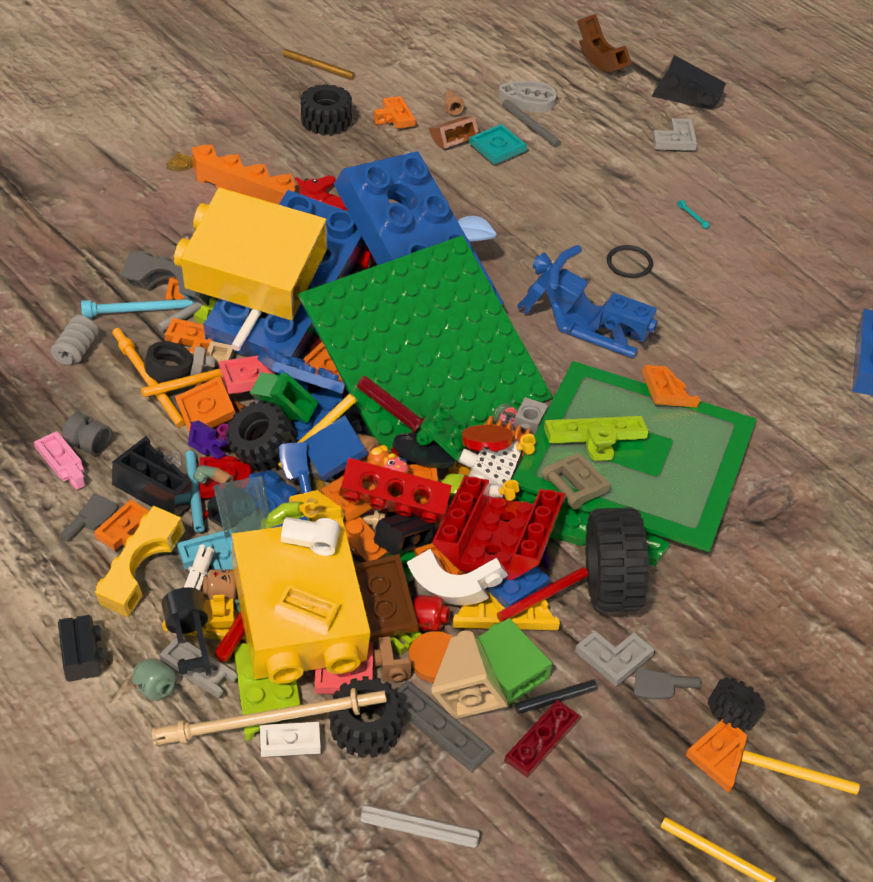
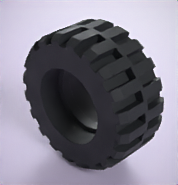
(616, 560)

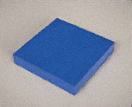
(333, 446)

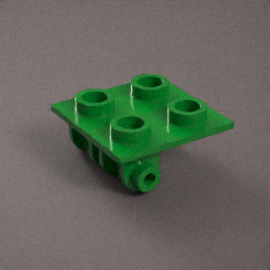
(442, 428)

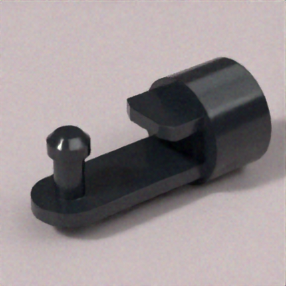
(183, 614)

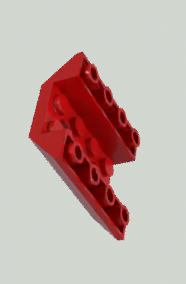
(476, 528)

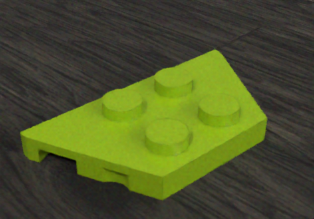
(260, 693)

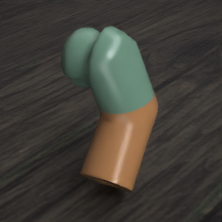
(213, 473)

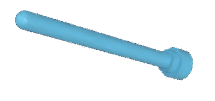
(92, 309)

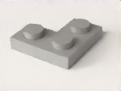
(678, 138)
(611, 661)

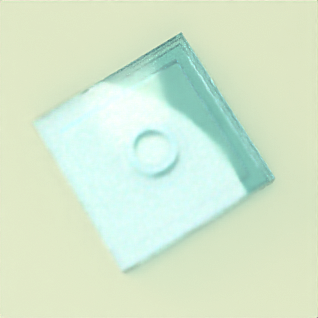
(242, 505)

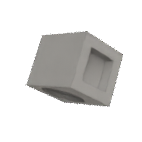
(530, 415)

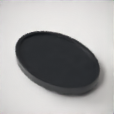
(428, 455)

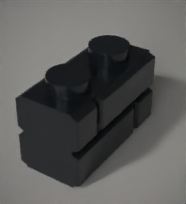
(403, 533)
(79, 647)

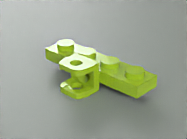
(596, 432)

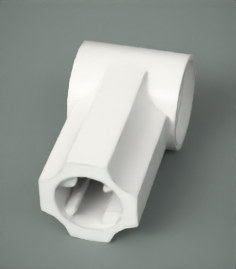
(318, 535)

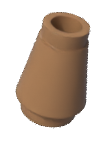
(453, 102)

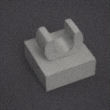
(200, 363)

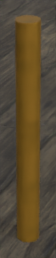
(318, 64)

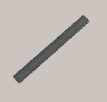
(531, 123)

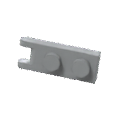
(185, 650)

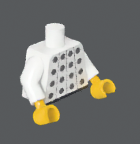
(498, 466)

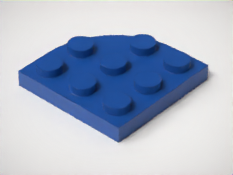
(300, 370)

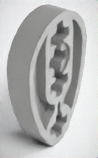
(529, 95)

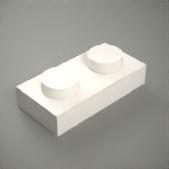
(290, 739)

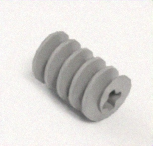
(74, 340)

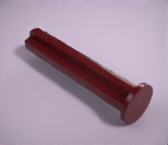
(390, 403)

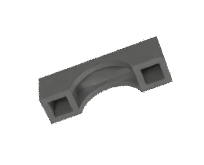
(145, 271)

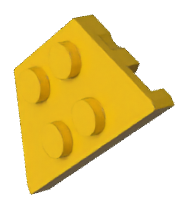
(485, 615)

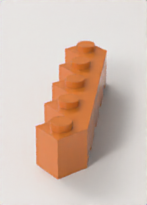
(230, 174)

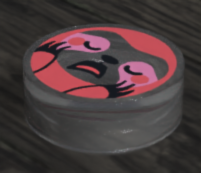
(506, 413)

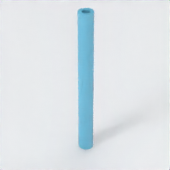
(196, 505)

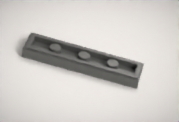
(443, 728)

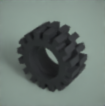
(736, 703)

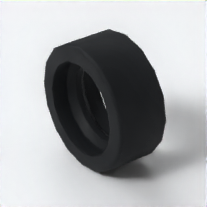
(167, 351)

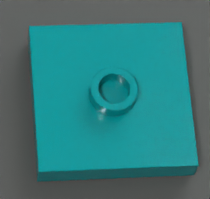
(497, 144)

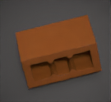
(454, 131)

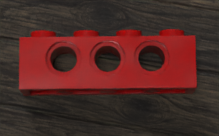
(408, 485)

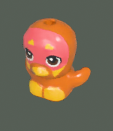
(382, 457)

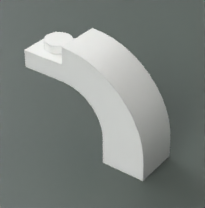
(456, 589)

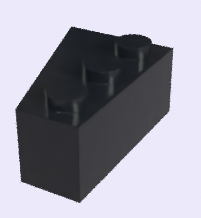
(688, 85)
(151, 479)

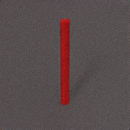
(542, 594)

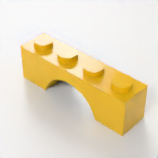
(157, 533)

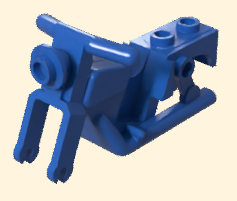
(580, 317)

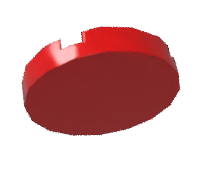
(490, 436)

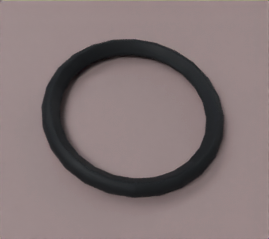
(630, 275)

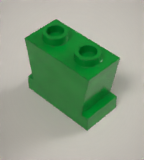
(285, 393)

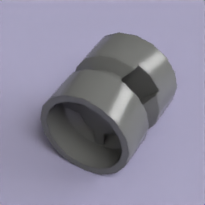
(87, 433)

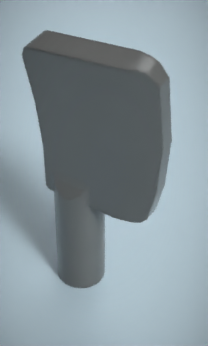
(92, 516)
(660, 685)

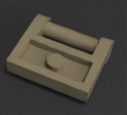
(581, 475)

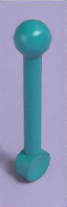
(682, 204)

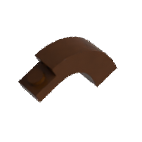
(598, 49)

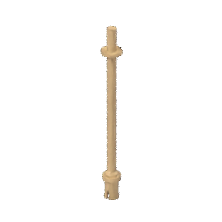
(185, 731)

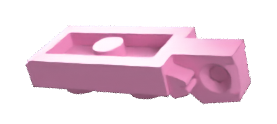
(61, 459)

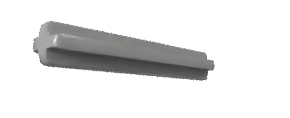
(419, 826)

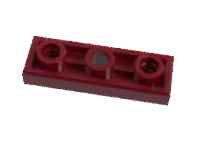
(533, 747)

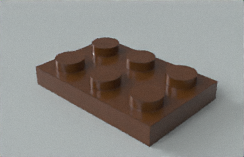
(386, 597)

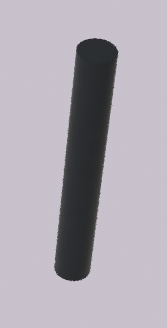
(550, 698)

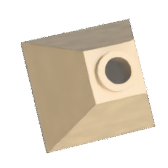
(466, 679)

